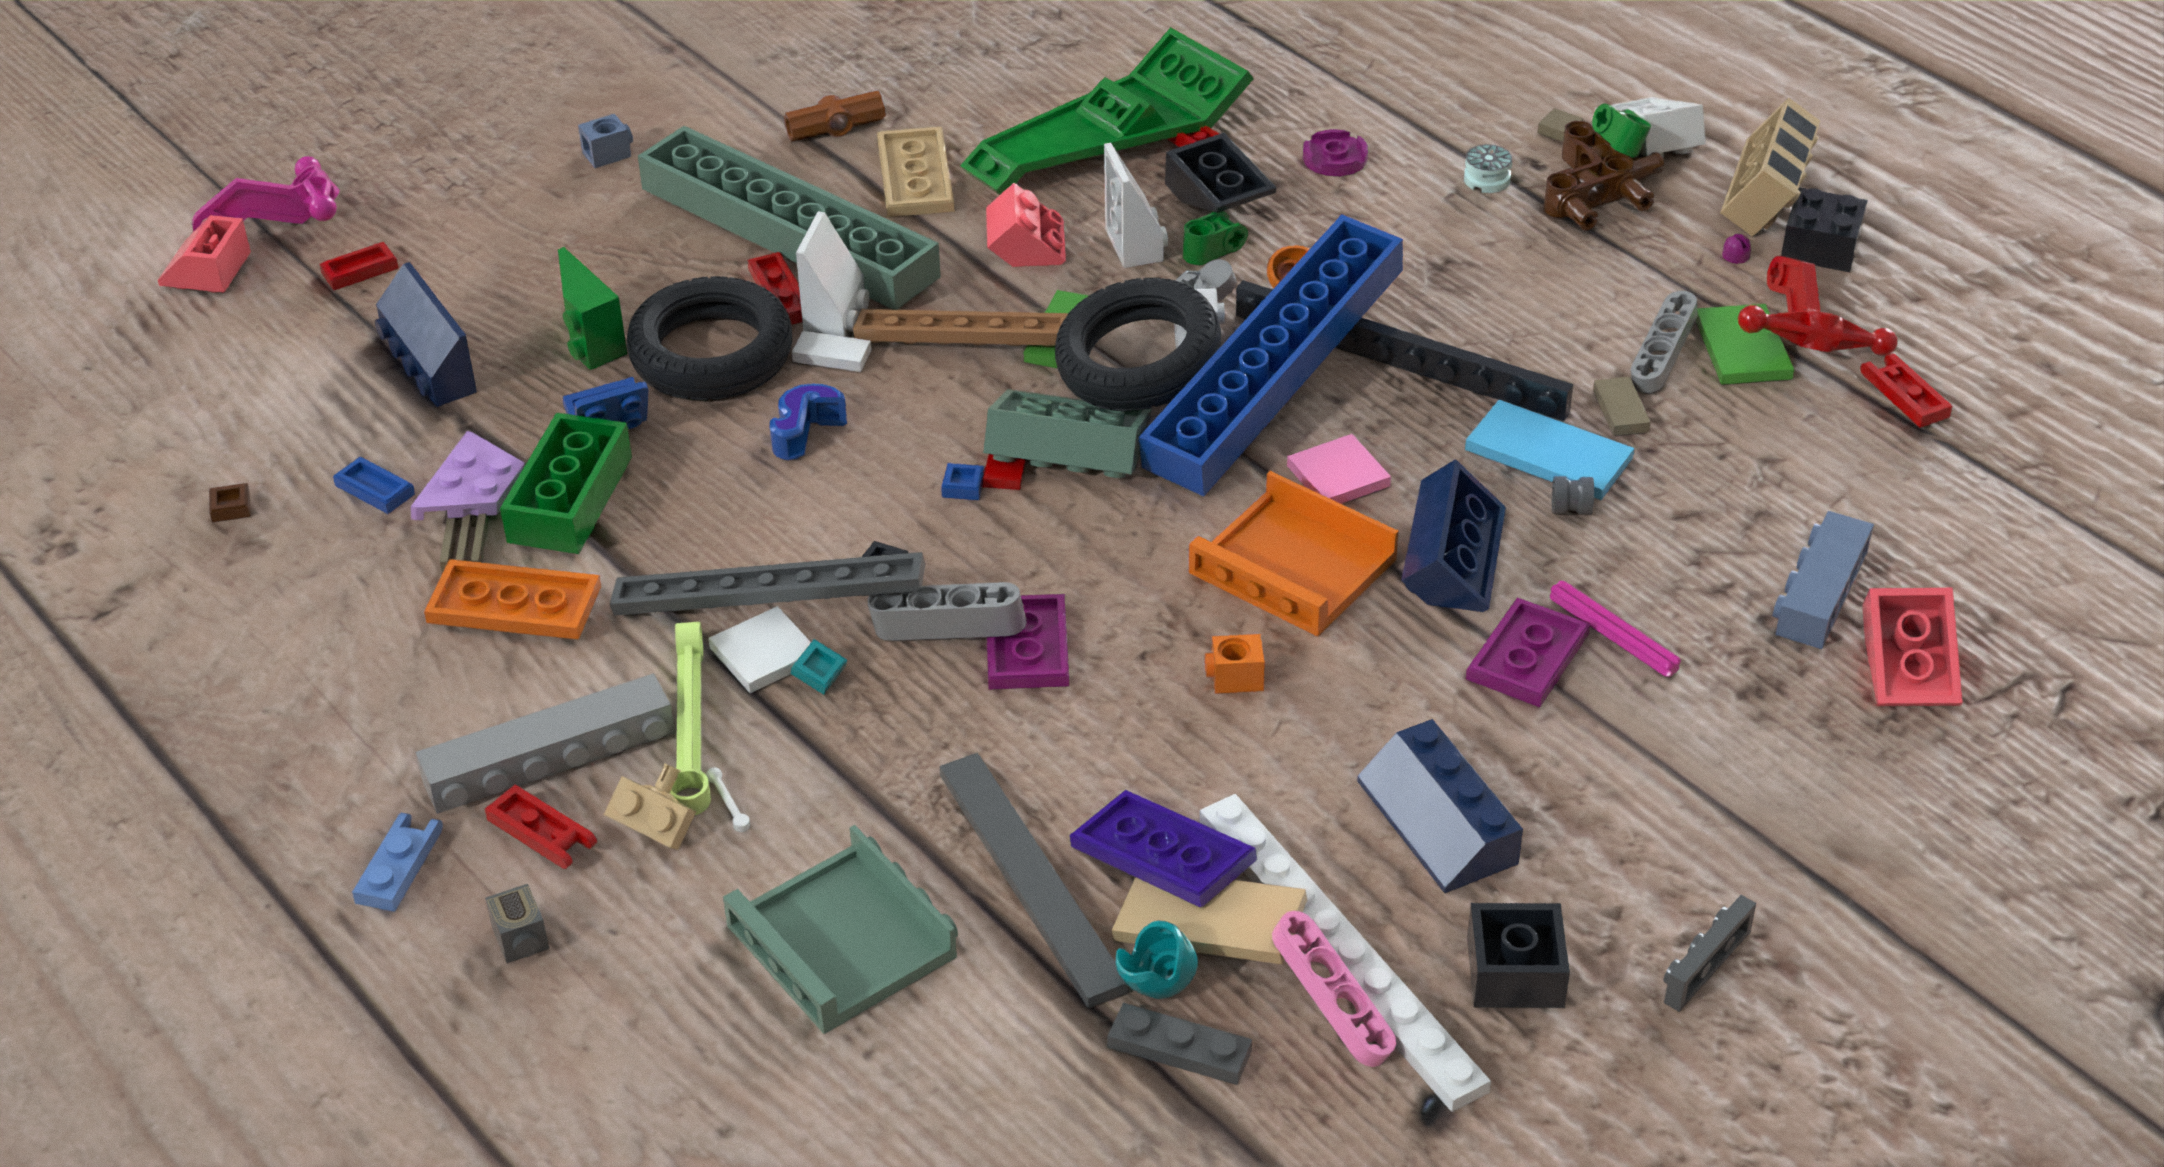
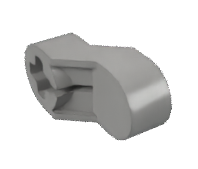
(1213, 275)

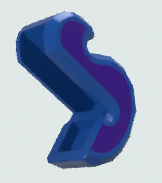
(799, 409)

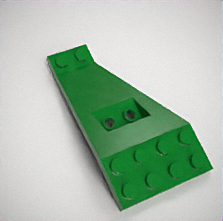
(1166, 94)

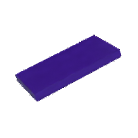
(1163, 848)

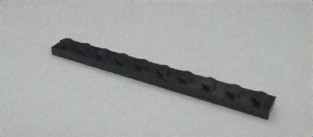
(1441, 362)

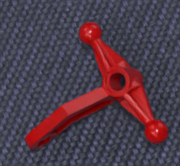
(1804, 321)

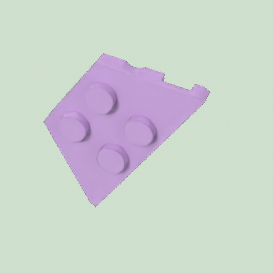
(470, 480)

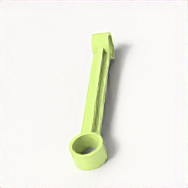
(688, 738)

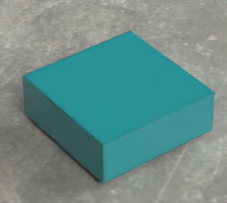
(818, 666)

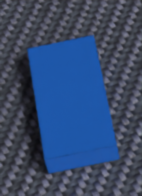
(374, 485)

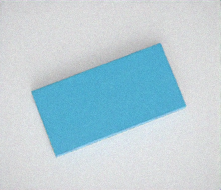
(1548, 447)

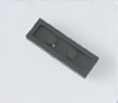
(1708, 952)
(1180, 1043)

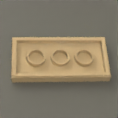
(915, 172)
(1230, 925)

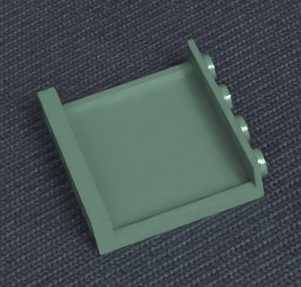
(844, 932)

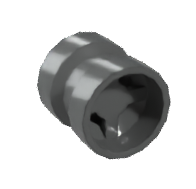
(1572, 495)

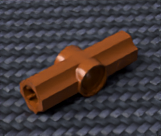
(834, 115)

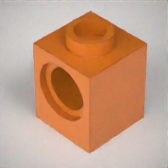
(1236, 663)

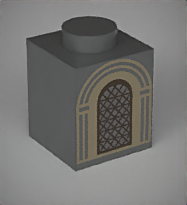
(517, 923)

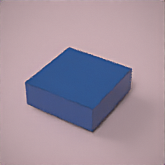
(963, 481)

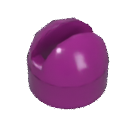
(1737, 249)

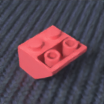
(1025, 230)
(209, 256)

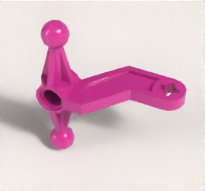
(307, 196)

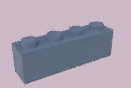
(1822, 579)

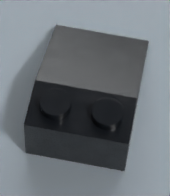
(1214, 175)

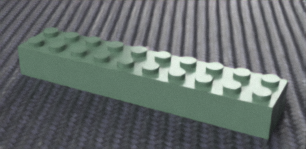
(779, 208)

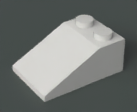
(1675, 124)
(1128, 216)
(829, 281)

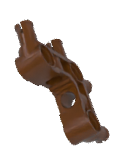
(1596, 177)

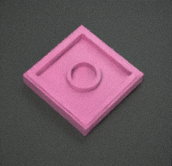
(1339, 470)

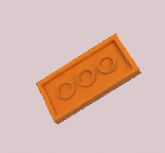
(513, 599)

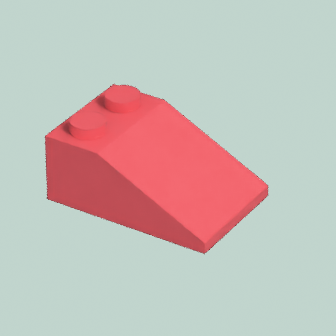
(1912, 646)

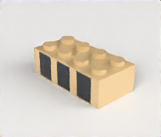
(1771, 168)

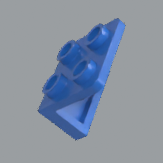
(614, 401)

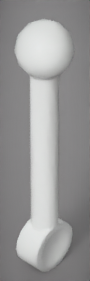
(740, 821)

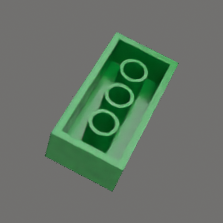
(566, 483)

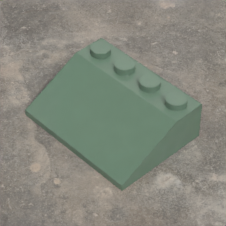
(1064, 432)

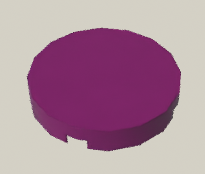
(1335, 153)

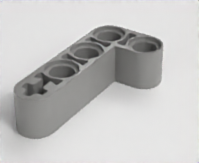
(949, 612)

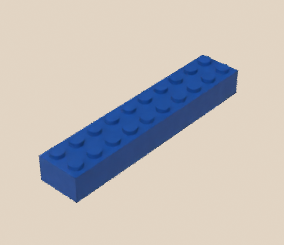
(1271, 355)

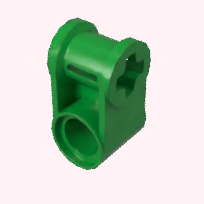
(1621, 129)
(1212, 238)

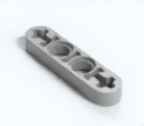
(1664, 341)

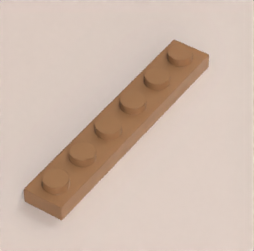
(958, 327)

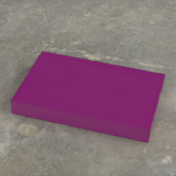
(1528, 652)
(1037, 653)

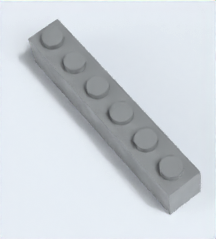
(545, 743)

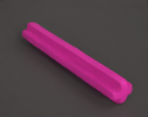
(1615, 629)

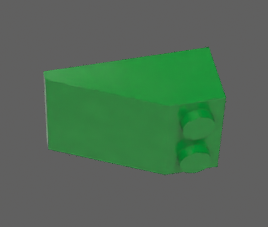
(590, 314)

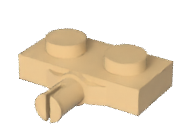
(652, 808)

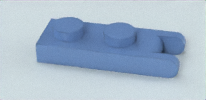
(396, 863)

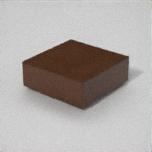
(229, 502)

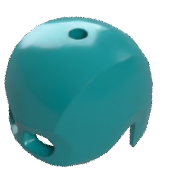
(1160, 962)

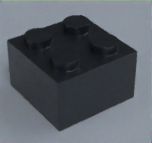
(1824, 229)
(1517, 955)

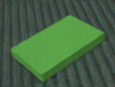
(1741, 355)

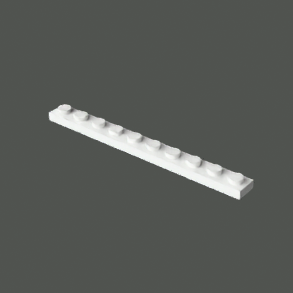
(1417, 1032)

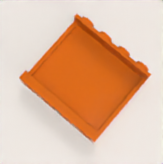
(1296, 555)

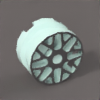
(1489, 169)

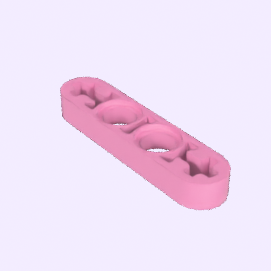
(1339, 985)

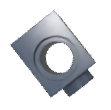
(605, 140)

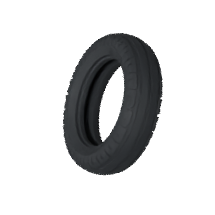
(1125, 303)
(715, 376)

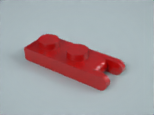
(1907, 391)
(538, 825)

